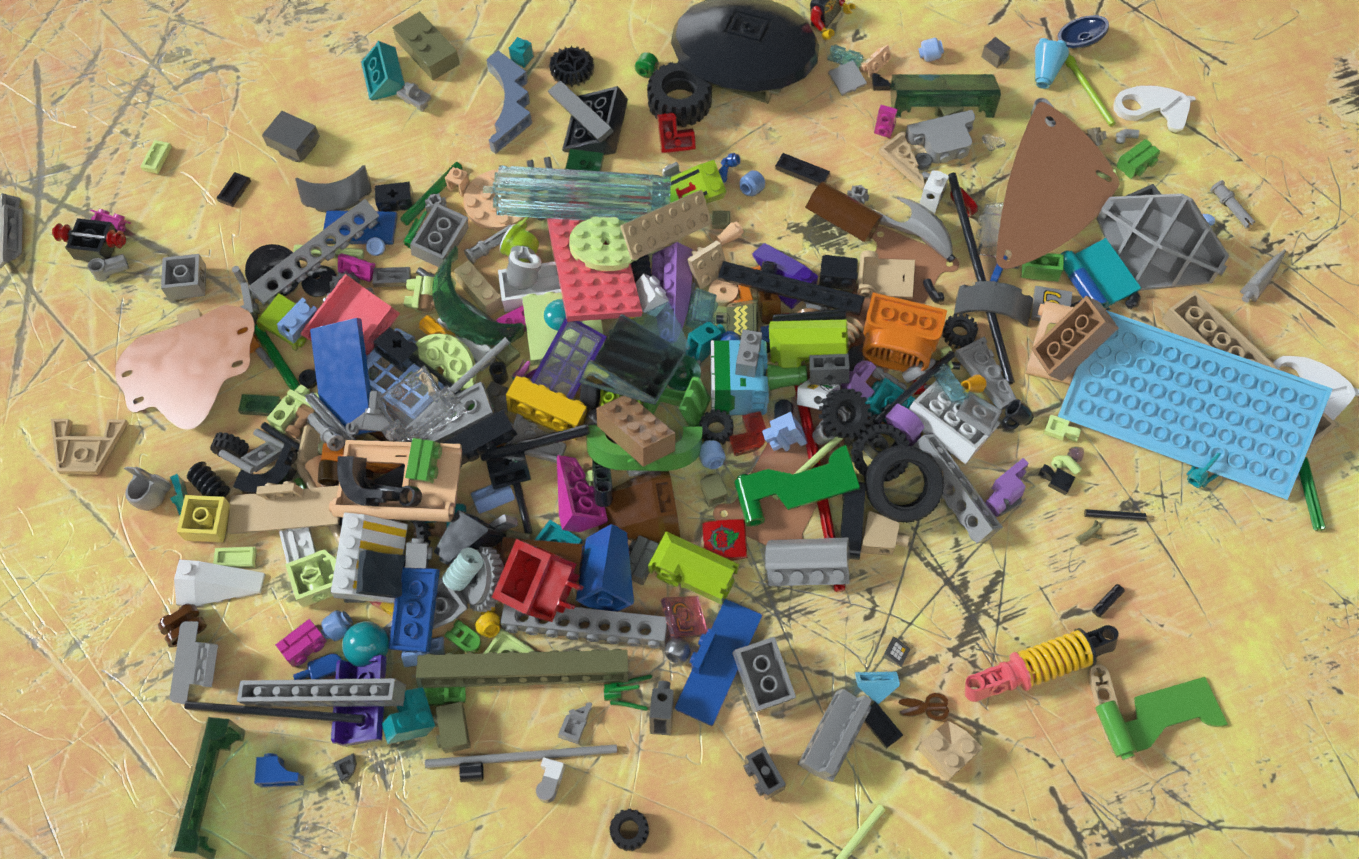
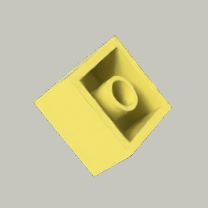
(204, 518)

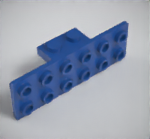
(714, 662)

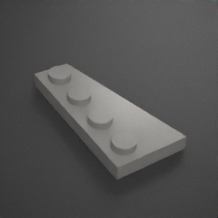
(979, 360)

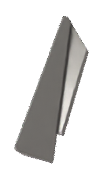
(10, 228)

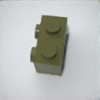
(452, 727)

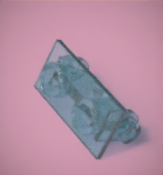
(841, 56)
(950, 384)

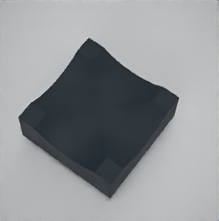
(380, 574)

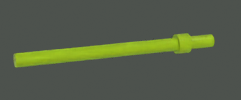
(1071, 63)

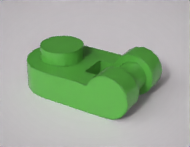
(468, 641)

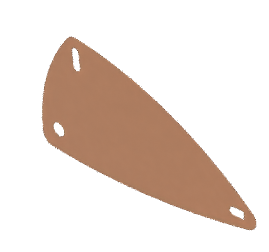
(1051, 188)

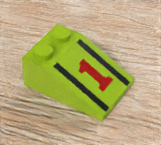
(700, 177)

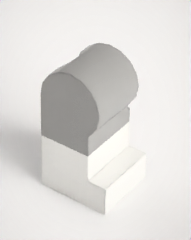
(548, 788)

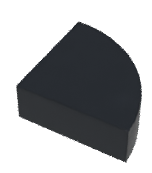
(879, 83)

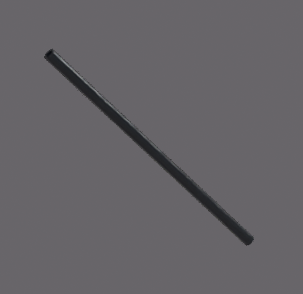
(980, 276)

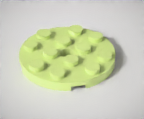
(588, 239)
(449, 354)

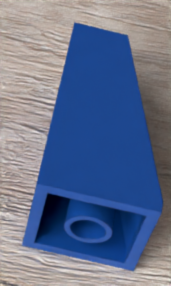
(606, 571)

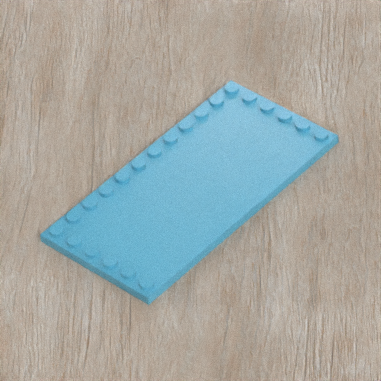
(1196, 404)

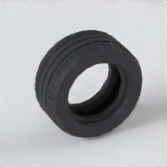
(931, 492)

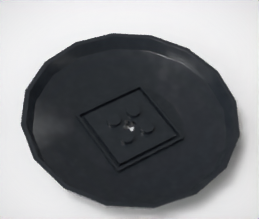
(745, 44)

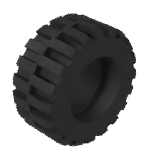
(678, 77)

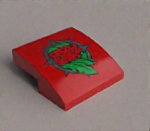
(726, 538)

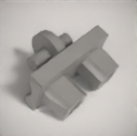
(413, 95)

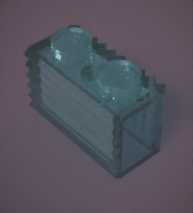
(701, 308)

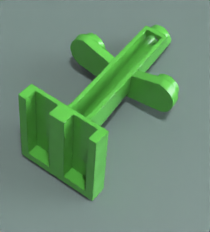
(690, 403)

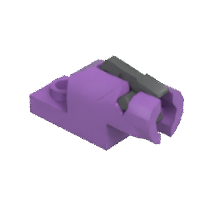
(1008, 490)

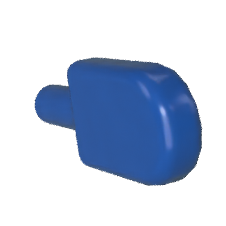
(319, 668)

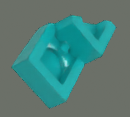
(181, 491)

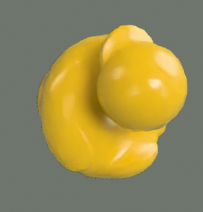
(488, 623)

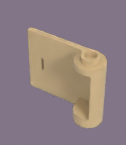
(885, 276)

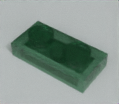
(258, 404)

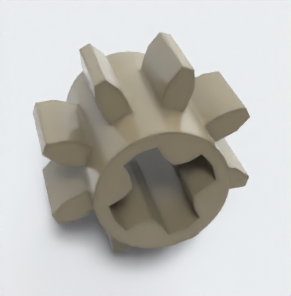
(1096, 135)

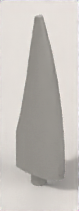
(1262, 278)

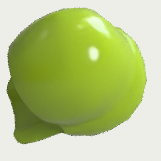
(518, 236)

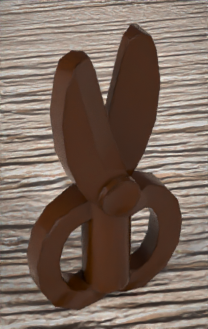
(920, 707)

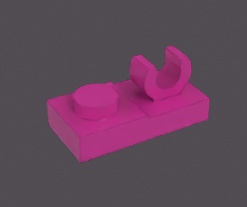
(362, 269)

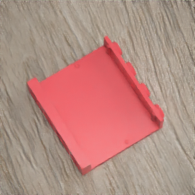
(354, 301)

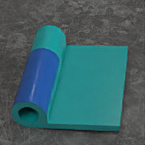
(1100, 273)

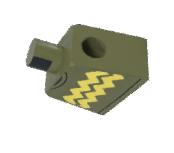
(740, 316)

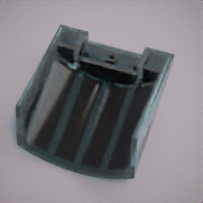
(633, 363)

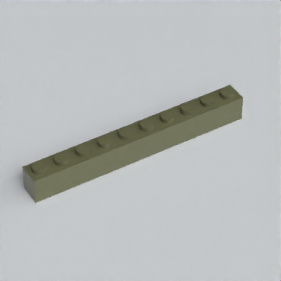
(522, 668)

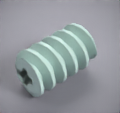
(463, 569)

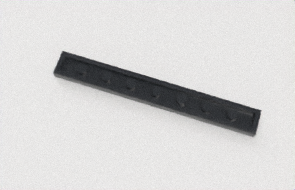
(791, 288)

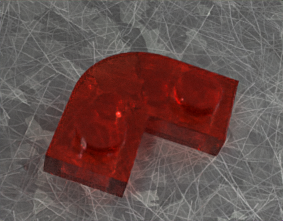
(752, 439)

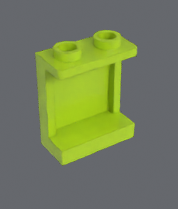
(272, 316)

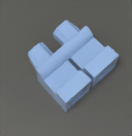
(784, 432)

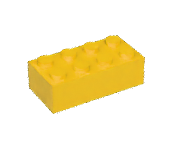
(544, 406)

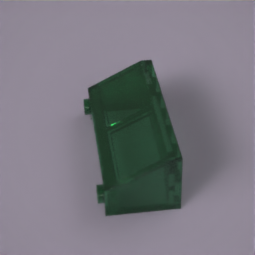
(945, 91)
(214, 736)

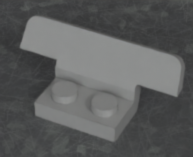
(192, 663)

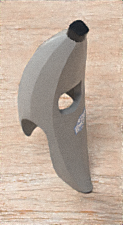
(925, 225)

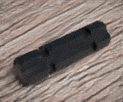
(1108, 600)

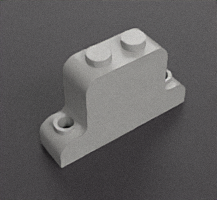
(943, 137)

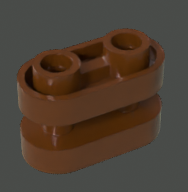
(170, 624)

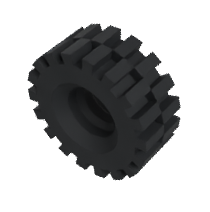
(857, 408)

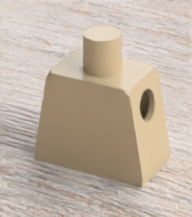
(882, 535)

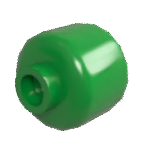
(646, 64)

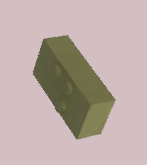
(426, 45)

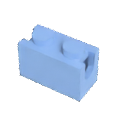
(296, 320)

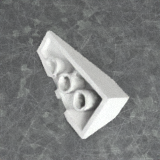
(208, 583)

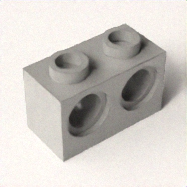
(748, 353)

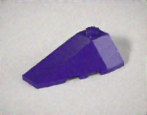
(786, 267)

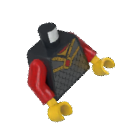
(824, 12)

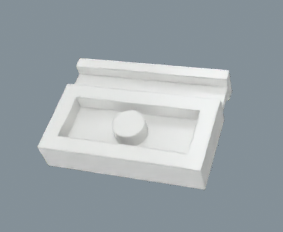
(297, 543)

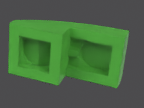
(445, 695)

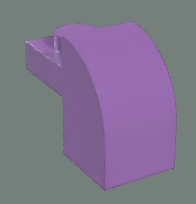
(859, 376)
(906, 422)

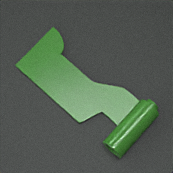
(1157, 711)

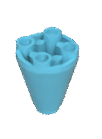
(1049, 60)

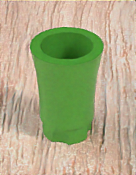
(785, 377)

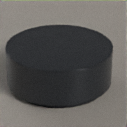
(308, 378)

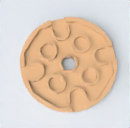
(480, 205)

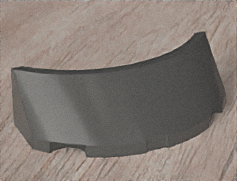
(335, 195)
(995, 298)

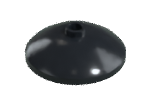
(265, 259)

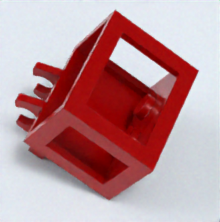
(536, 582)

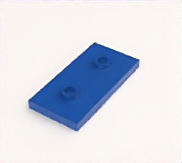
(383, 230)
(415, 610)

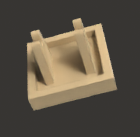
(706, 264)

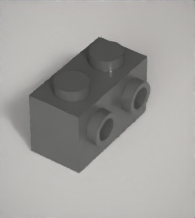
(764, 773)

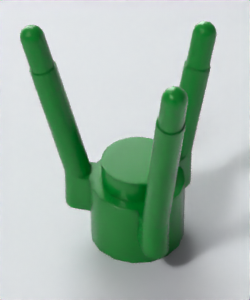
(414, 228)
(614, 691)

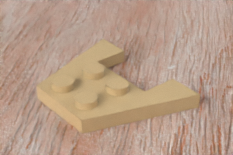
(84, 453)

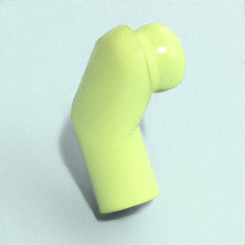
(1065, 461)

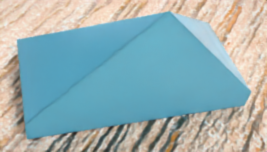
(877, 684)

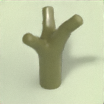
(1091, 533)

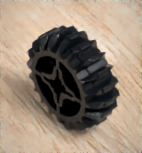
(571, 66)

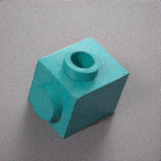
(521, 52)

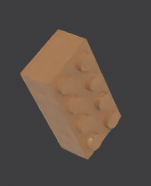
(1074, 338)
(636, 430)

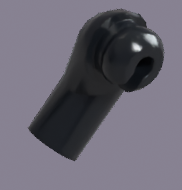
(930, 289)
(1133, 301)

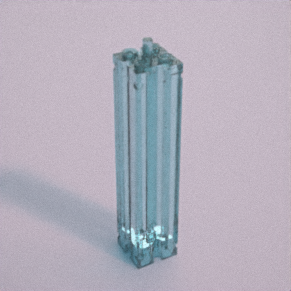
(576, 193)

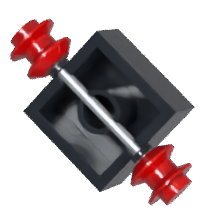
(89, 239)

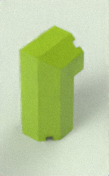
(796, 340)
(693, 567)

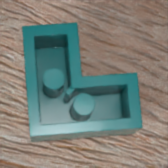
(412, 720)

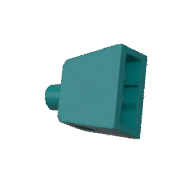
(701, 338)

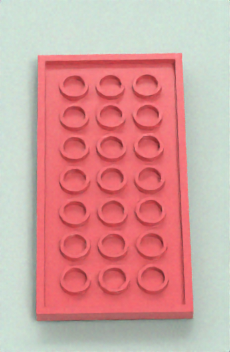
(587, 291)

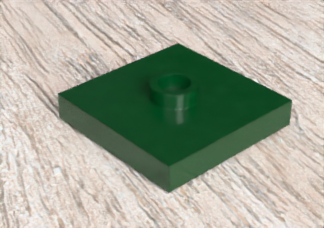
(584, 160)

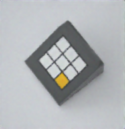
(896, 652)

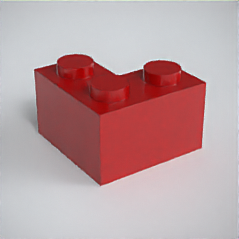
(672, 139)

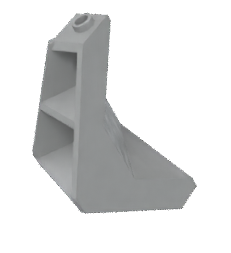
(1163, 240)

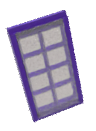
(568, 357)

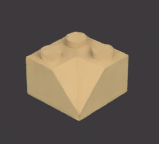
(949, 749)

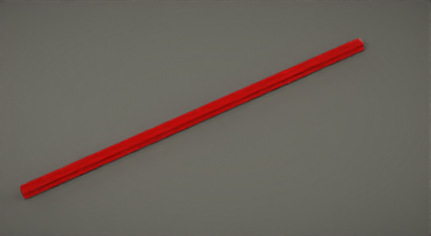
(812, 449)

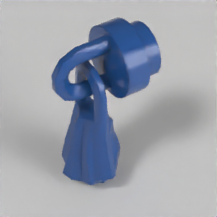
(732, 160)

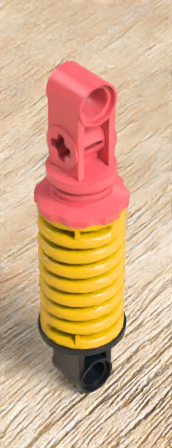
(1043, 662)

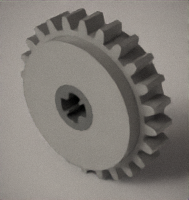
(482, 586)

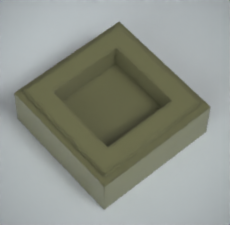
(720, 219)

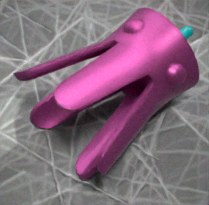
(521, 372)

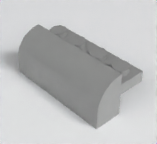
(807, 561)
(835, 735)

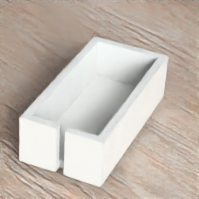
(546, 282)

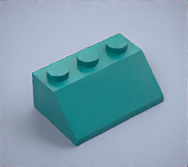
(382, 71)

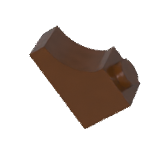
(768, 306)

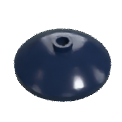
(1084, 31)

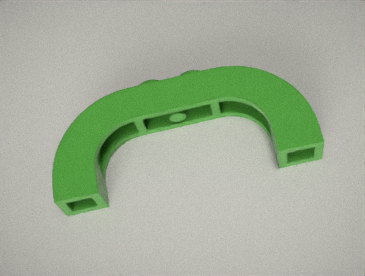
(615, 457)

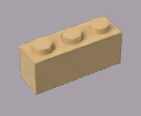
(478, 288)

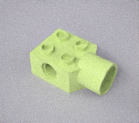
(312, 577)

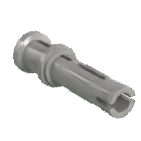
(1227, 197)
(483, 247)
(327, 434)

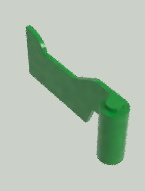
(796, 489)

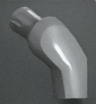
(915, 372)

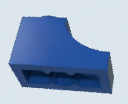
(272, 773)

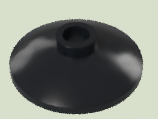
(321, 286)

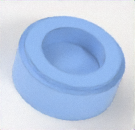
(375, 246)

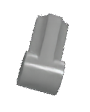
(103, 269)

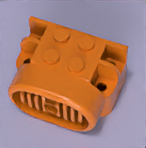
(901, 332)

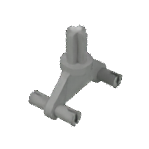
(371, 419)

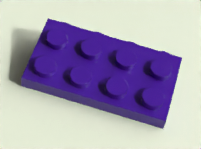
(371, 730)

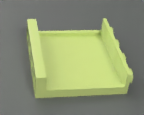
(538, 332)

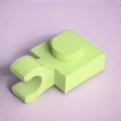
(1058, 428)

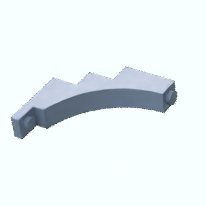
(514, 116)

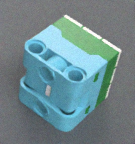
(735, 392)

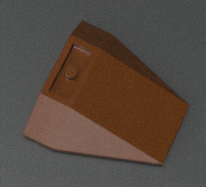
(644, 507)

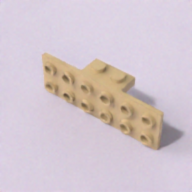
(666, 225)
(281, 508)

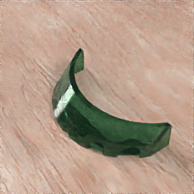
(460, 318)

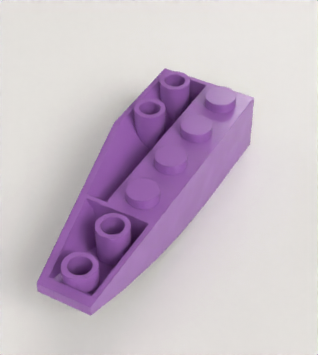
(675, 277)

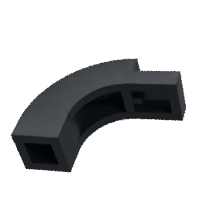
(278, 474)
(355, 485)

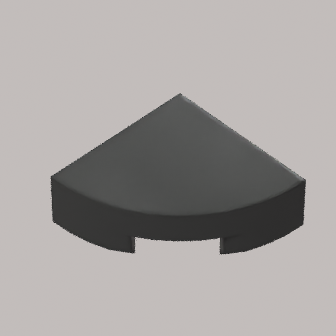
(345, 767)

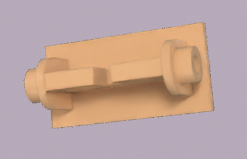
(877, 61)

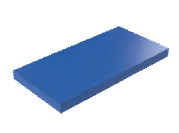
(342, 369)

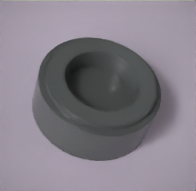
(924, 161)

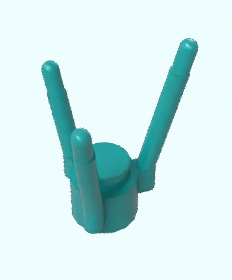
(1198, 477)

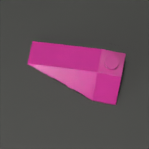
(576, 498)

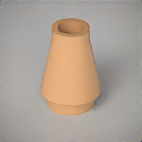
(730, 233)

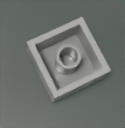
(183, 276)

